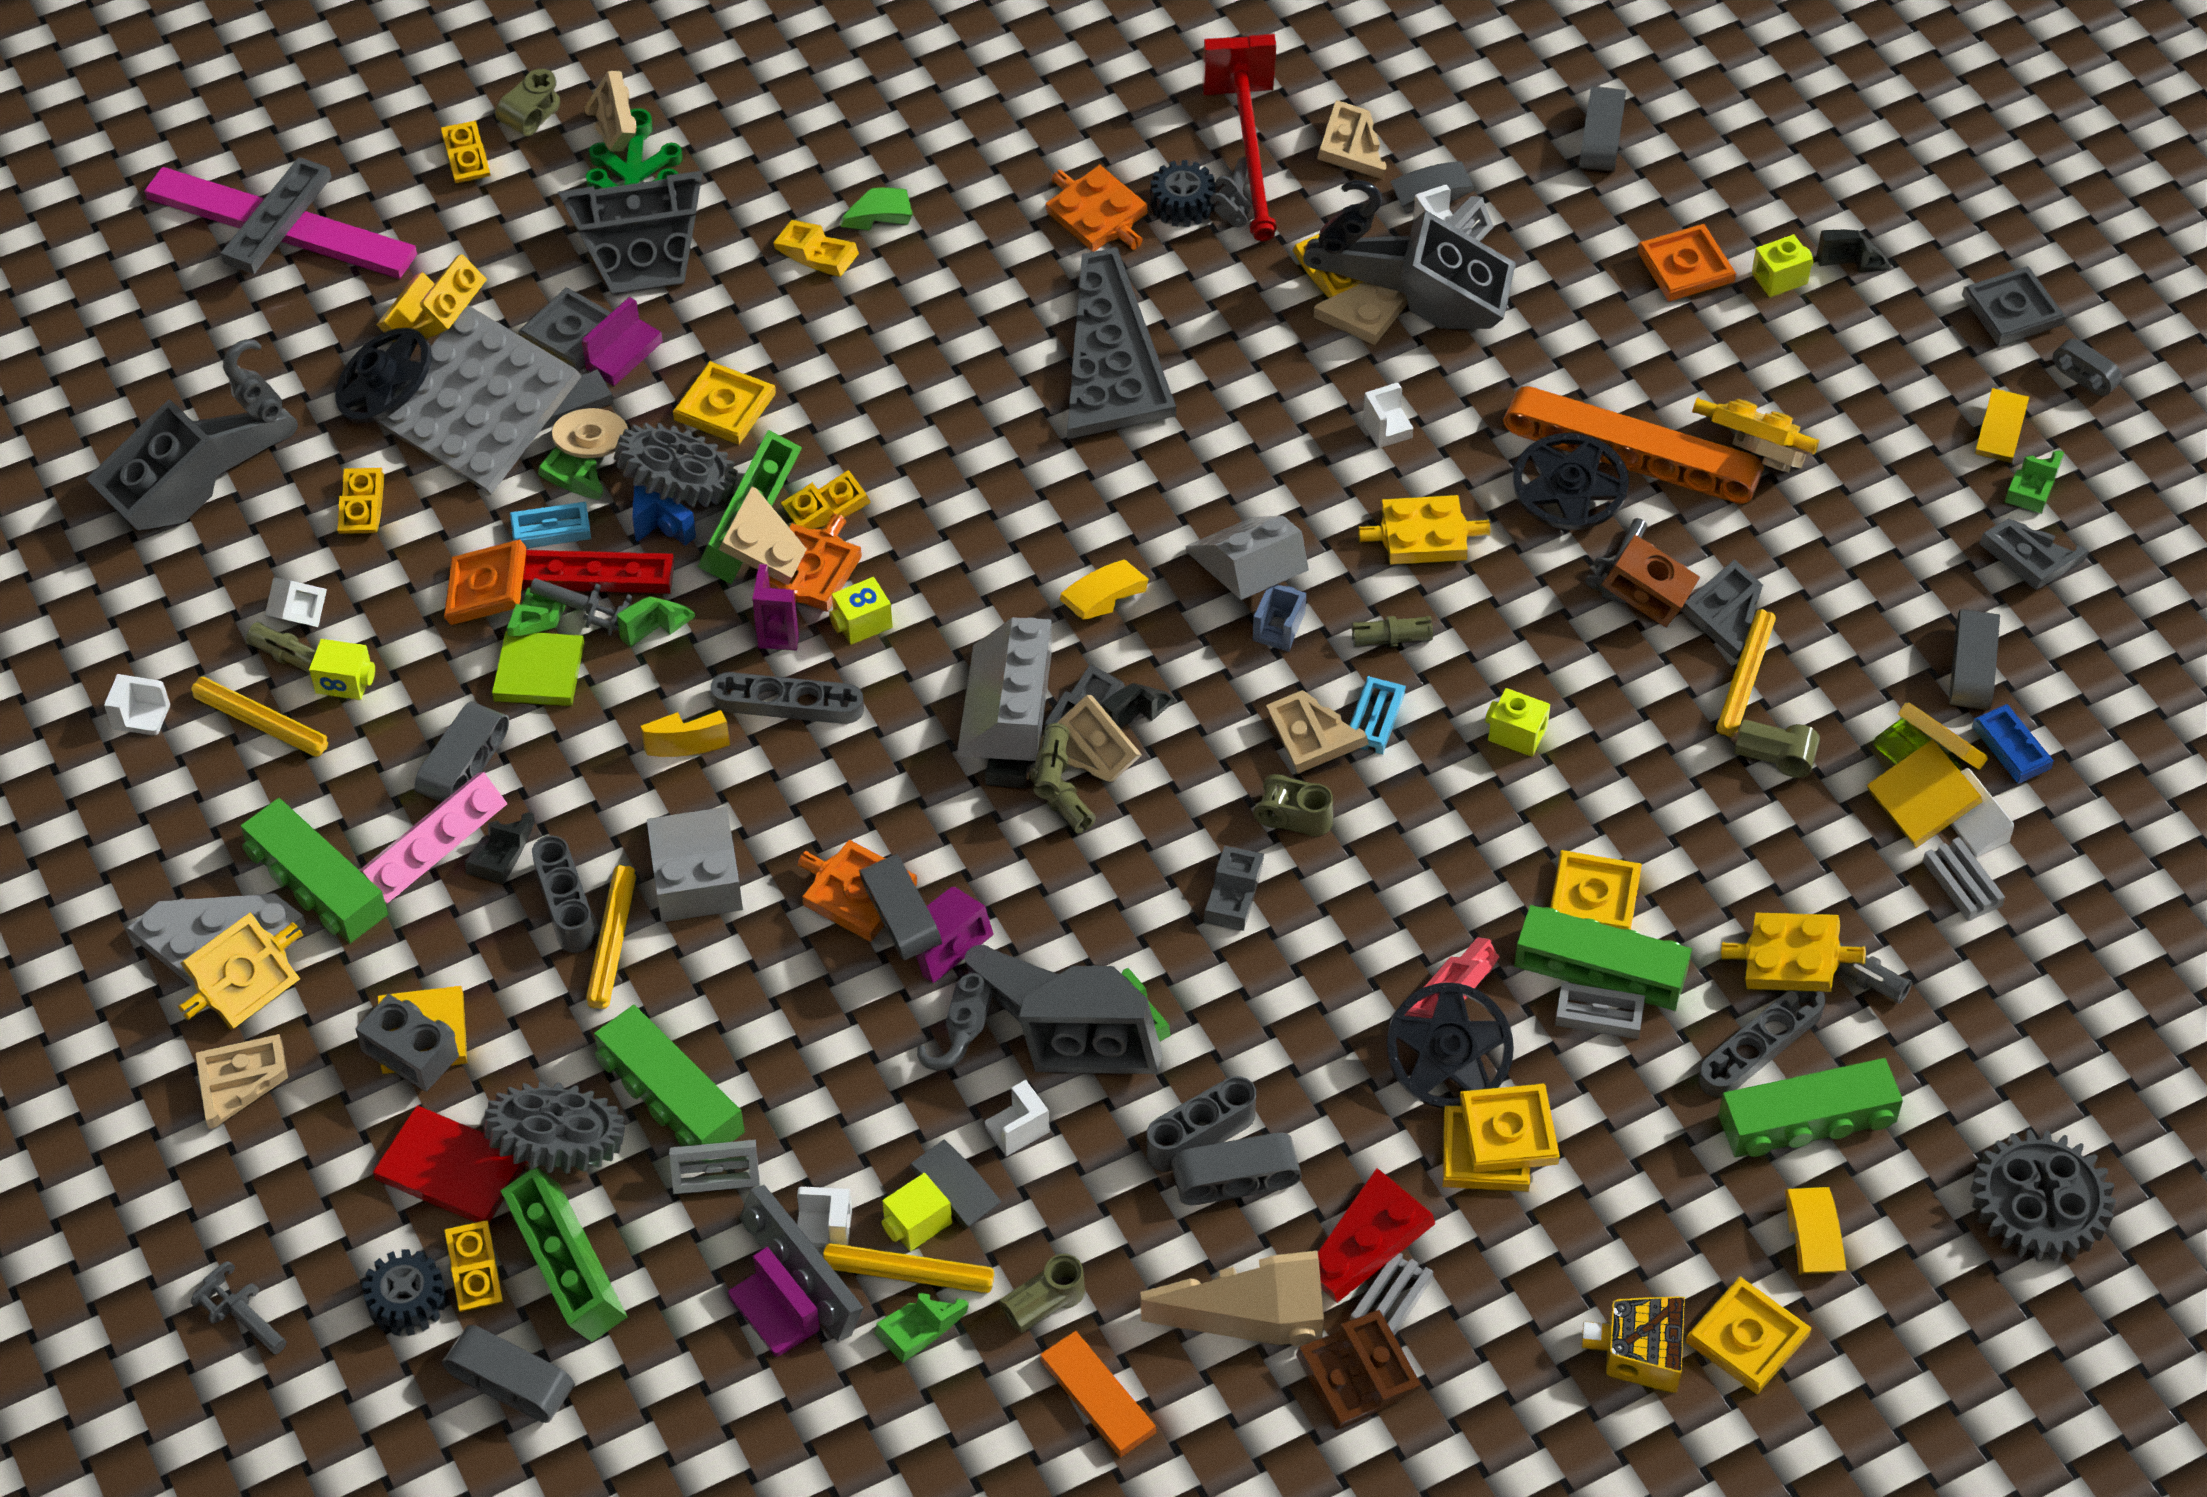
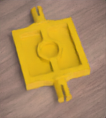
(1771, 427)
(1424, 530)
(1793, 952)
(240, 971)

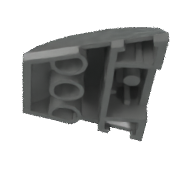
(638, 230)

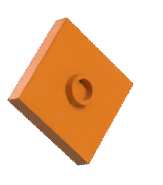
(1686, 262)
(485, 582)

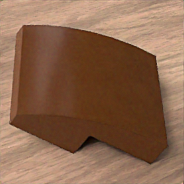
(1358, 1369)

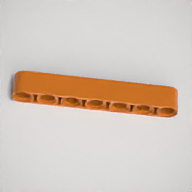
(1640, 444)

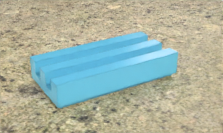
(551, 530)
(1385, 687)

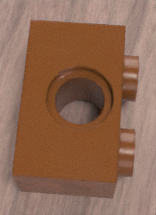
(1650, 581)

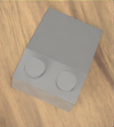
(1252, 554)
(694, 864)

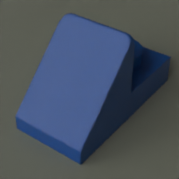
(652, 512)

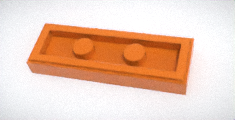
(1098, 1394)

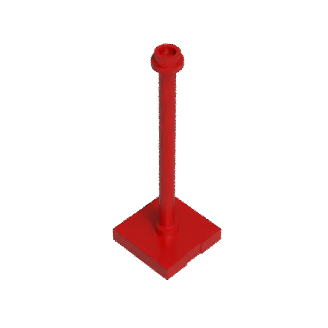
(1244, 67)

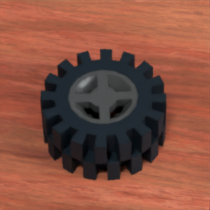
(1182, 193)
(404, 1276)

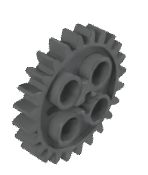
(675, 464)
(553, 1127)
(2080, 1192)

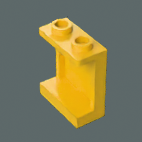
(436, 306)

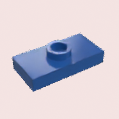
(2012, 743)

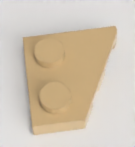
(612, 110)
(1351, 141)
(1362, 310)
(1774, 454)
(763, 538)
(1312, 731)
(1096, 741)
(239, 1075)

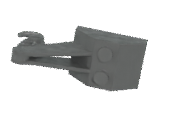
(173, 462)
(1071, 1020)

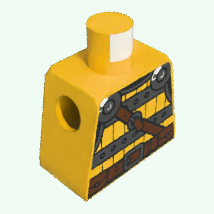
(1641, 1341)

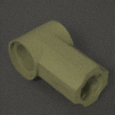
(1789, 749)
(1041, 1294)

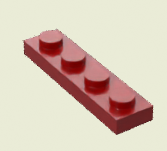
(609, 569)

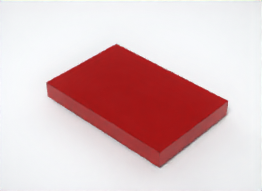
(447, 1166)

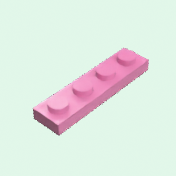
(434, 836)

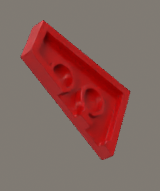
(1370, 1234)

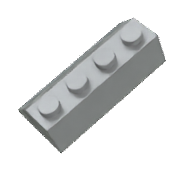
(1007, 691)

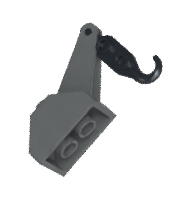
(1438, 267)

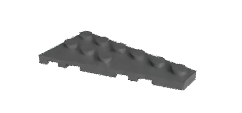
(1114, 359)

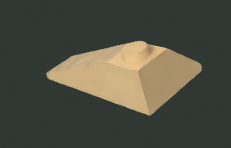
(1266, 1304)

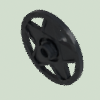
(383, 373)
(1570, 481)
(1449, 1043)

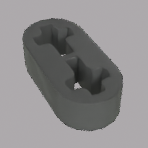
(2087, 367)

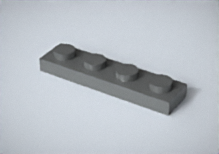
(276, 215)
(777, 1230)

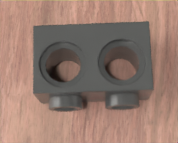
(402, 1047)

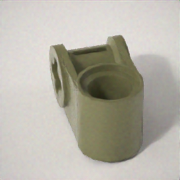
(529, 102)
(1296, 806)

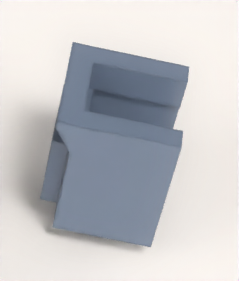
(1283, 603)

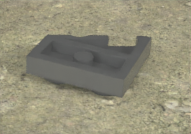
(2030, 552)
(1726, 607)

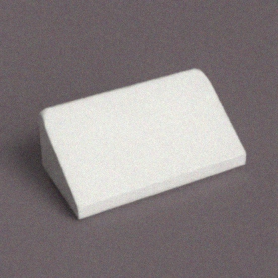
(1984, 825)

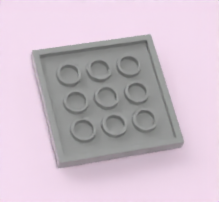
(481, 399)

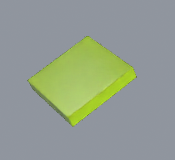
(538, 669)

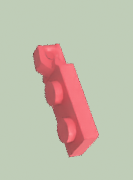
(1464, 970)

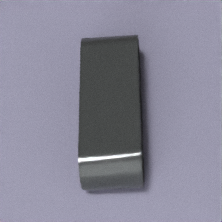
(1602, 129)
(1974, 659)
(462, 751)
(900, 907)
(567, 908)
(1209, 1107)
(1236, 1168)
(508, 1373)

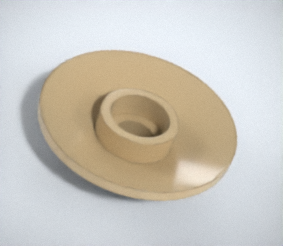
(588, 432)

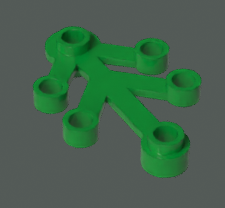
(634, 169)

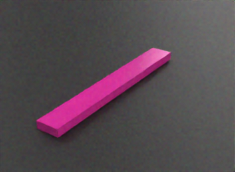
(309, 232)

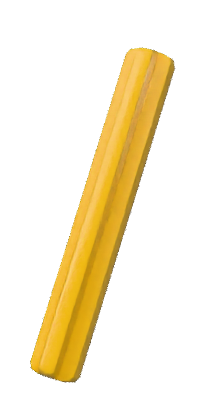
(1745, 673)
(259, 716)
(611, 937)
(909, 1268)

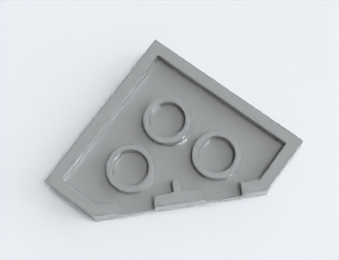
(182, 927)

